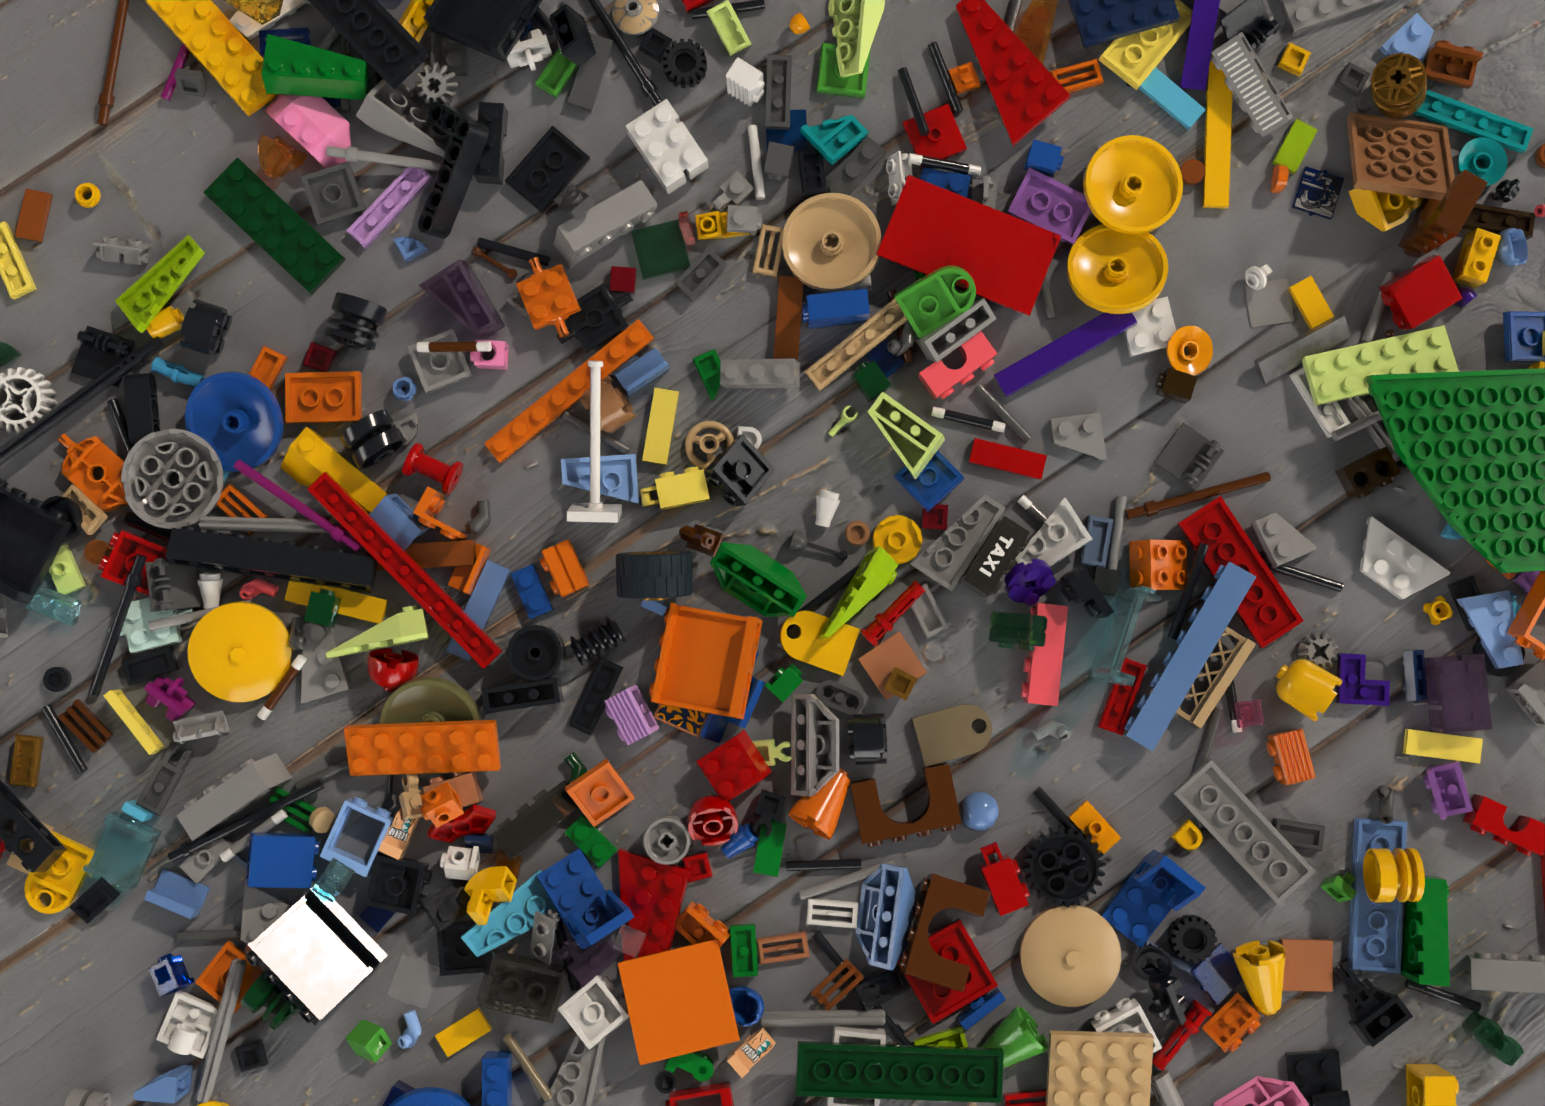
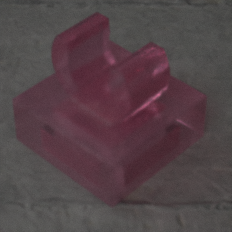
(1249, 713)

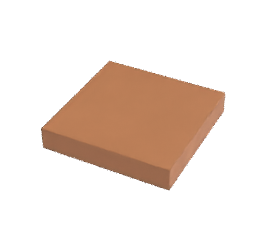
(889, 654)
(1308, 965)

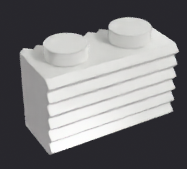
(745, 82)

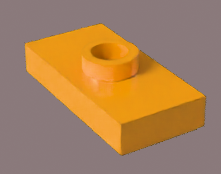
(1094, 824)

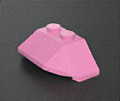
(312, 124)
(1264, 1092)

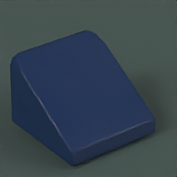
(484, 841)

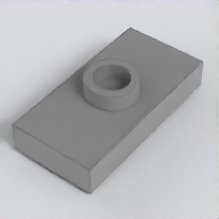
(205, 860)

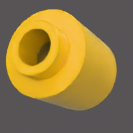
(166, 322)

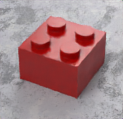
(734, 766)

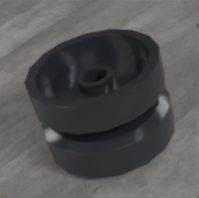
(372, 439)
(521, 652)

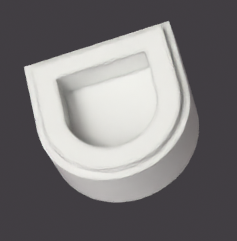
(751, 434)

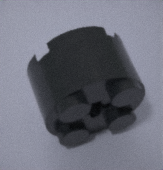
(204, 328)
(868, 739)

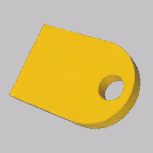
(827, 654)
(61, 880)

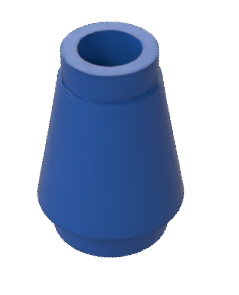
(740, 841)

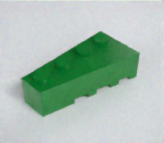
(312, 71)
(1426, 936)

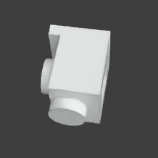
(460, 862)

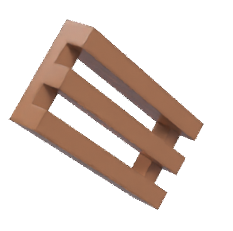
(782, 937)

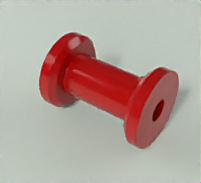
(432, 468)

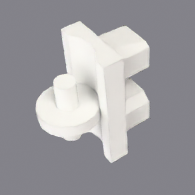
(530, 50)

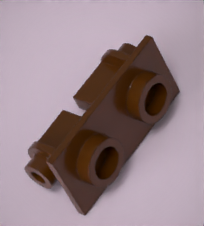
(701, 539)

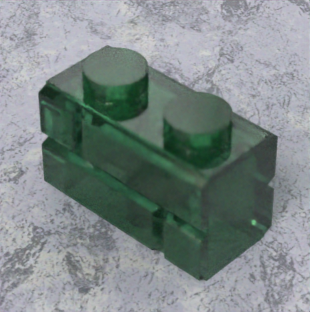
(1018, 629)

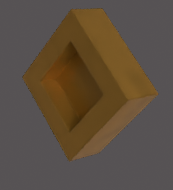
(900, 683)

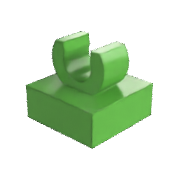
(1339, 887)

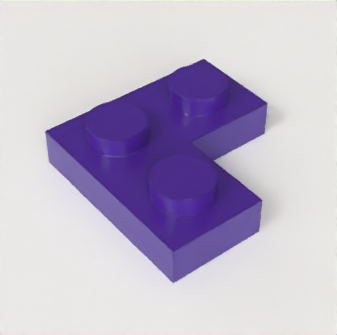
(1355, 687)

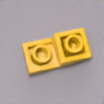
(714, 226)

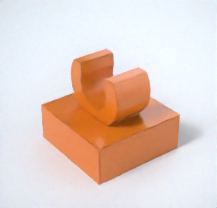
(964, 78)

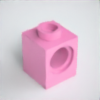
(499, 361)

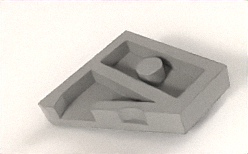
(1080, 434)

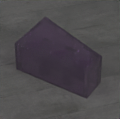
(464, 298)

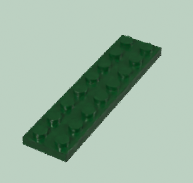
(899, 1072)

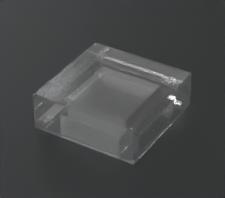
(629, 940)

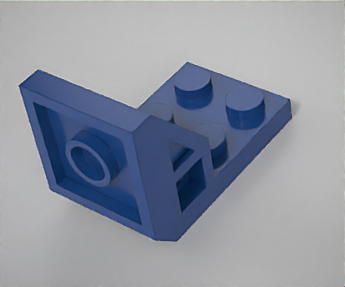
(1149, 896)
(582, 900)

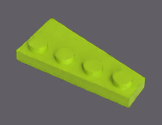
(158, 284)

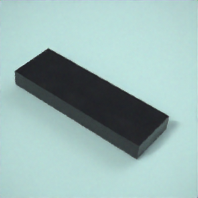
(597, 691)

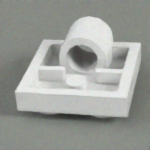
(188, 1025)

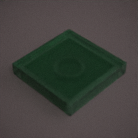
(660, 249)

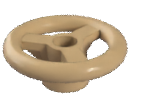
(692, 437)

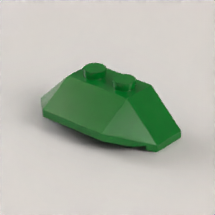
(757, 580)

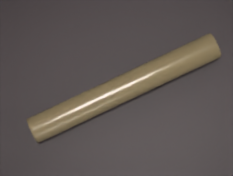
(527, 1066)

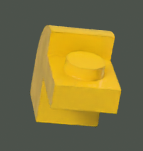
(486, 887)

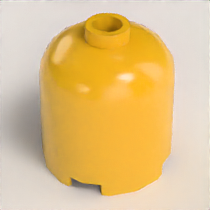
(1306, 687)

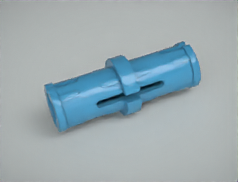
(177, 373)

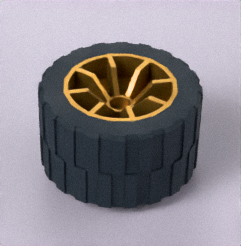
(654, 575)

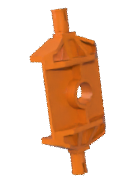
(79, 466)

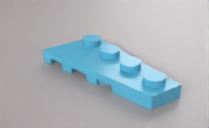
(509, 918)

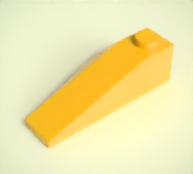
(312, 456)

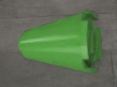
(1017, 1037)

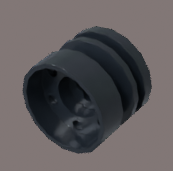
(355, 321)

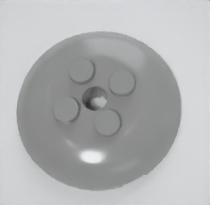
(151, 467)

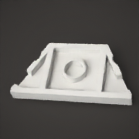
(1396, 562)

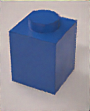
(1044, 158)

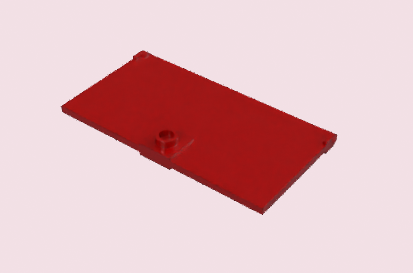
(946, 229)

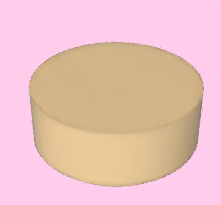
(322, 820)

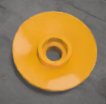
(1199, 350)

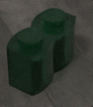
(1492, 1038)

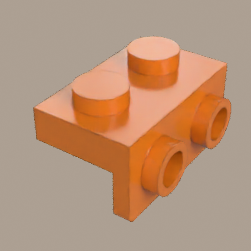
(699, 926)

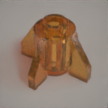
(277, 156)

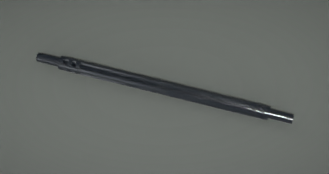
(76, 400)

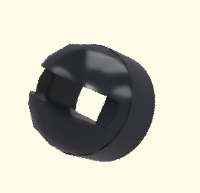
(670, 1082)

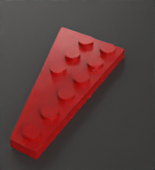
(654, 897)

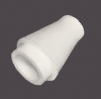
(826, 507)
(210, 588)

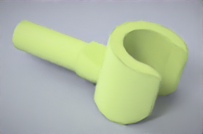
(843, 420)

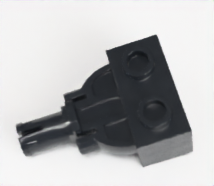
(1373, 1010)

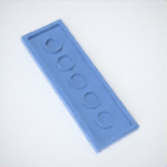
(1374, 927)

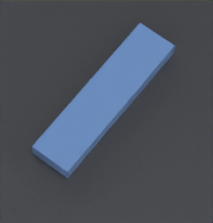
(482, 601)

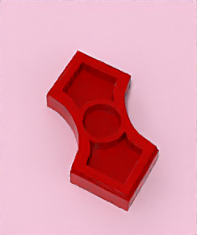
(474, 820)

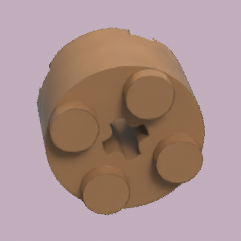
(614, 406)

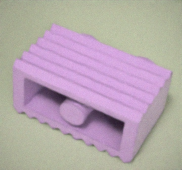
(631, 715)

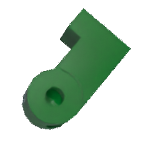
(696, 1063)

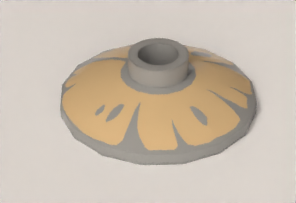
(638, 20)

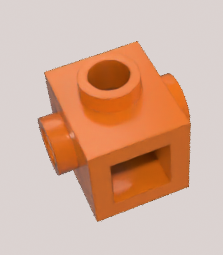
(441, 805)

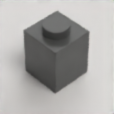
(778, 160)

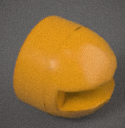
(799, 24)

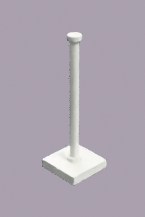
(594, 510)

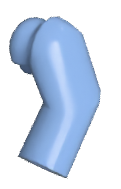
(411, 1032)

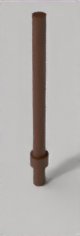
(106, 98)
(1151, 507)

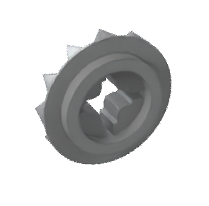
(1306, 649)

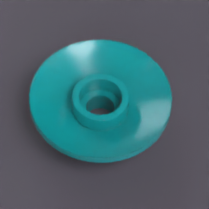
(1491, 156)

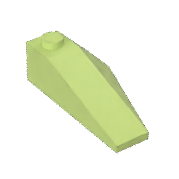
(854, 29)
(396, 630)

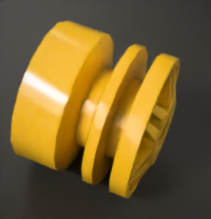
(1393, 875)

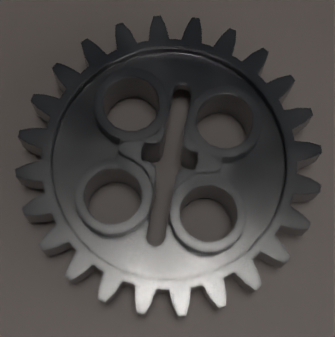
(1071, 887)

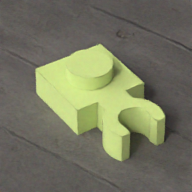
(771, 752)

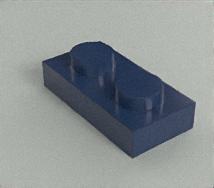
(1415, 675)

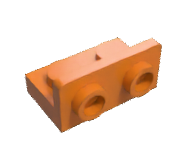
(1232, 1023)

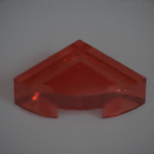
(686, 228)

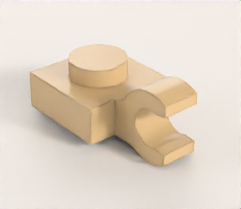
(410, 799)

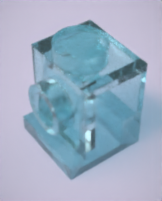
(332, 880)

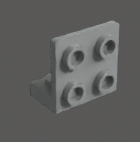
(1529, 692)

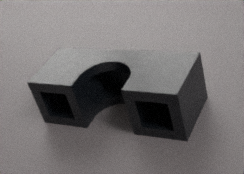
(491, 163)

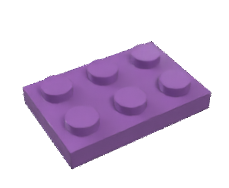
(1050, 206)

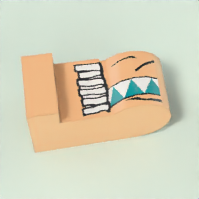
(398, 836)
(750, 1051)

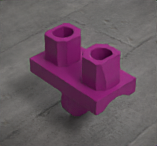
(171, 695)

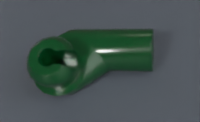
(576, 765)

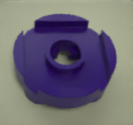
(1040, 579)

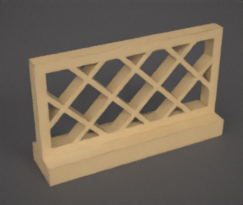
(1221, 681)

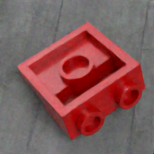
(122, 556)

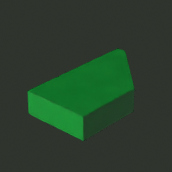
(709, 370)

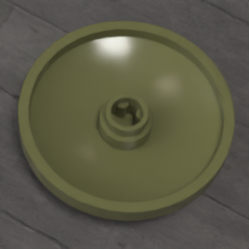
(429, 701)

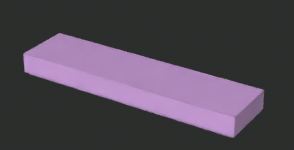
(389, 205)

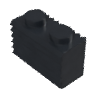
(572, 35)

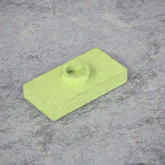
(729, 28)
(66, 572)

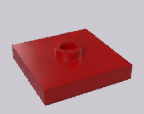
(943, 138)

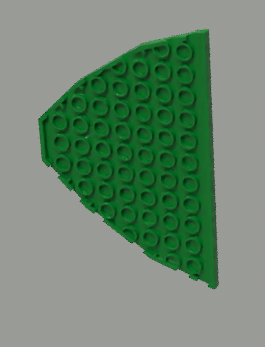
(1476, 454)

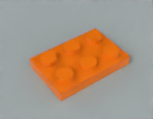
(323, 397)

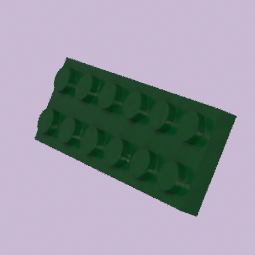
(274, 225)

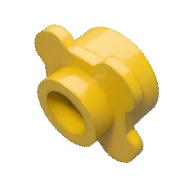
(1445, 610)

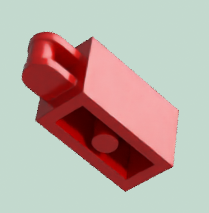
(1003, 880)

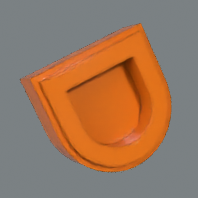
(1279, 178)

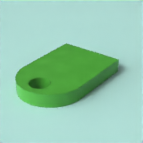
(935, 300)

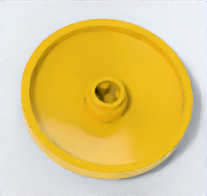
(1133, 184)
(1117, 270)
(239, 651)

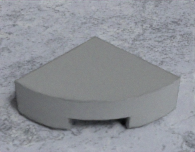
(408, 426)

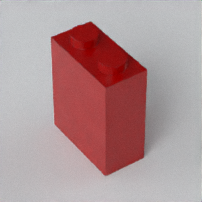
(1420, 292)

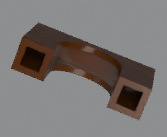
(1442, 219)
(940, 810)
(920, 959)

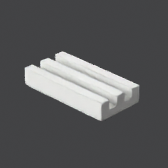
(836, 903)

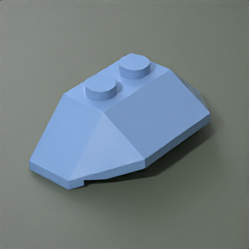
(885, 915)

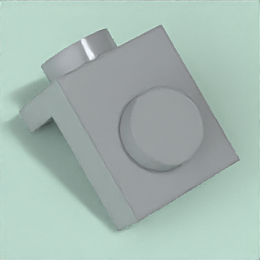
(743, 219)

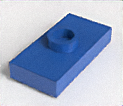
(980, 1008)

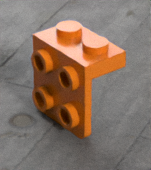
(1158, 564)

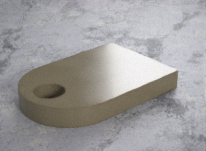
(949, 733)

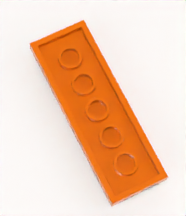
(422, 747)

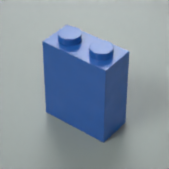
(836, 308)
(281, 860)

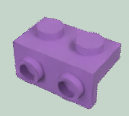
(1448, 789)

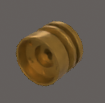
(1403, 98)

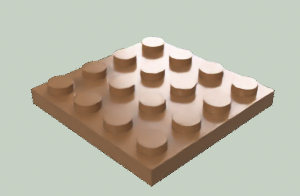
(1399, 156)

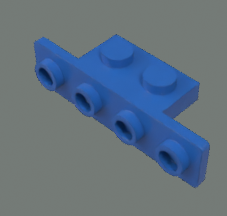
(716, 724)

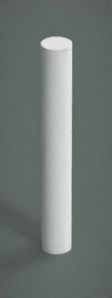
(756, 162)

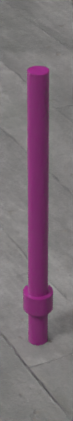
(337, 532)

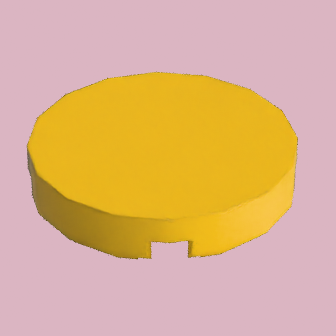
(898, 537)

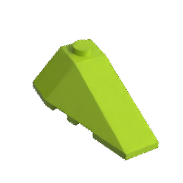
(870, 578)

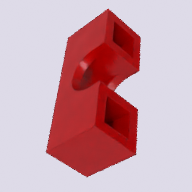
(1489, 817)

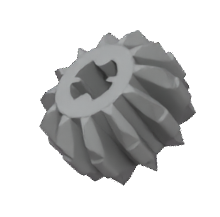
(427, 81)

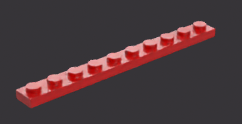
(405, 570)

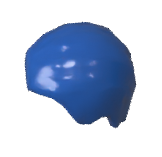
(747, 1005)

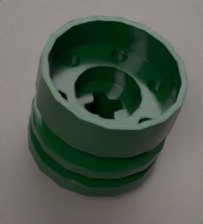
(269, 996)

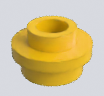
(82, 190)

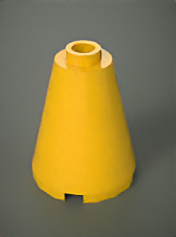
(1262, 973)

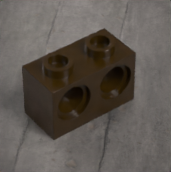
(1367, 470)

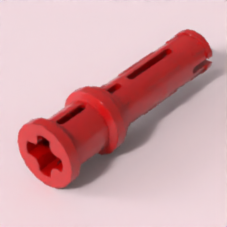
(885, 620)
(1160, 1059)

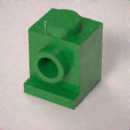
(785, 682)

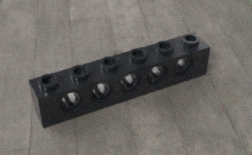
(29, 827)

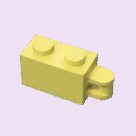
(677, 489)

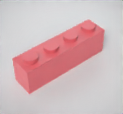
(1045, 662)

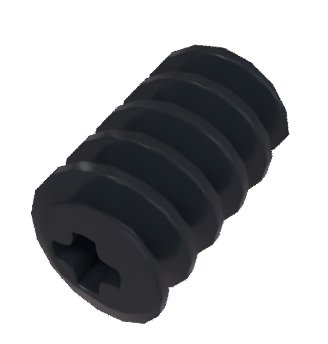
(596, 640)

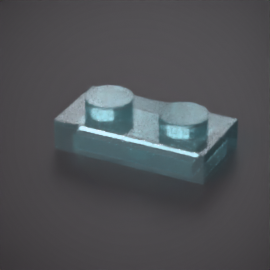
(55, 605)

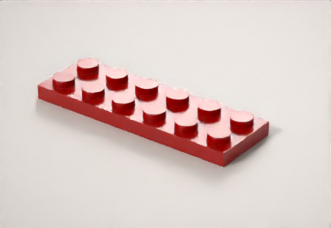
(1266, 607)

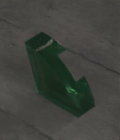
(7, 353)

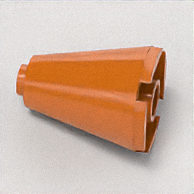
(824, 808)

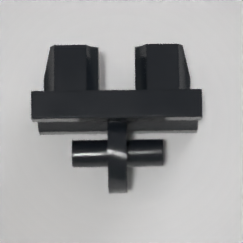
(1165, 1001)

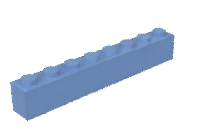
(1190, 656)

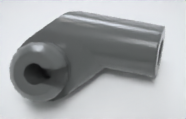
(481, 520)

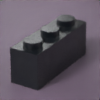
(522, 695)

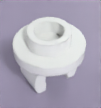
(1256, 276)

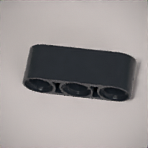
(141, 406)

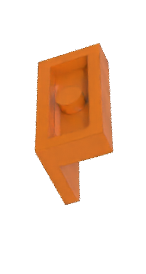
(466, 577)

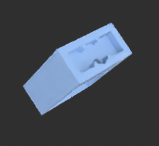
(357, 864)

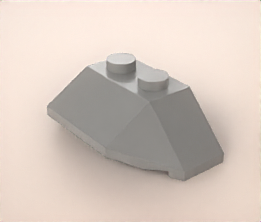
(812, 745)

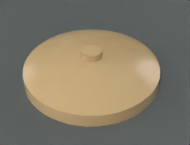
(831, 242)
(1070, 955)

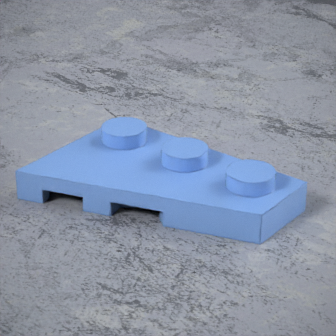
(617, 475)
(1492, 617)

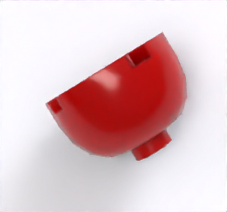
(392, 669)
(712, 820)

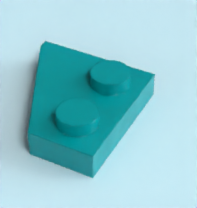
(835, 137)

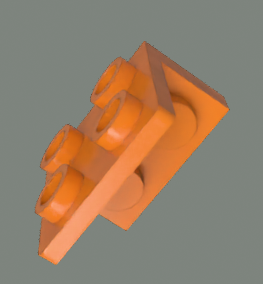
(432, 503)

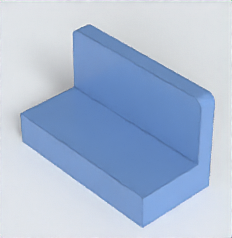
(642, 371)
(398, 520)
(178, 894)

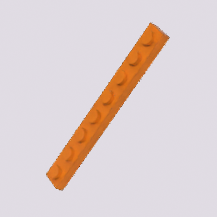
(567, 392)

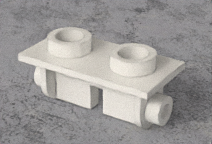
(897, 168)

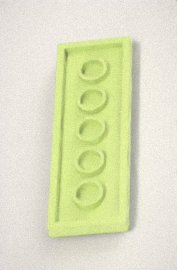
(1343, 371)

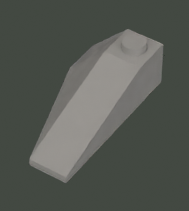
(402, 118)

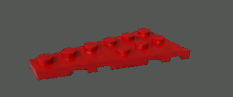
(1015, 77)

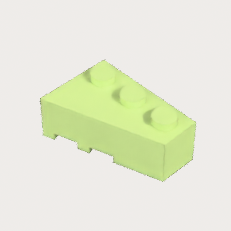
(906, 433)

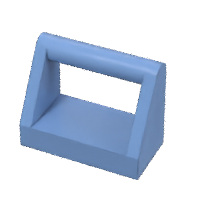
(167, 1087)

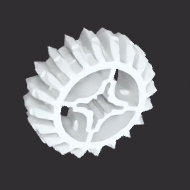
(38, 392)

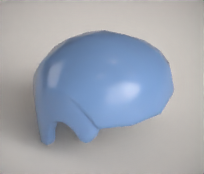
(1512, 247)
(979, 811)

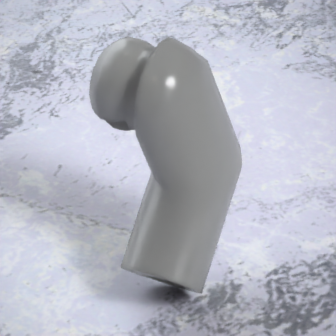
(1053, 729)

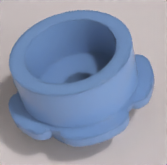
(404, 382)

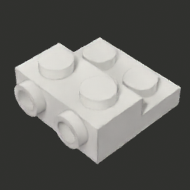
(595, 1011)
(1125, 1018)

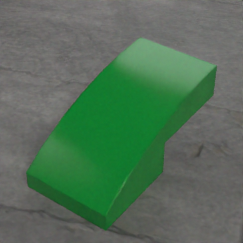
(770, 850)

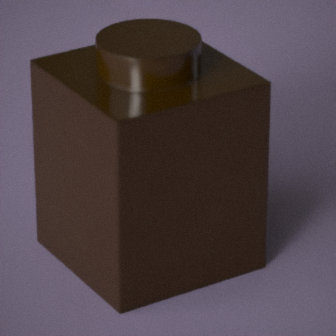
(1176, 385)

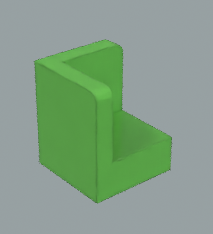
(368, 1040)

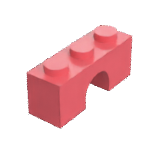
(941, 380)

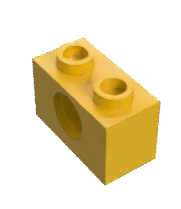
(1476, 258)

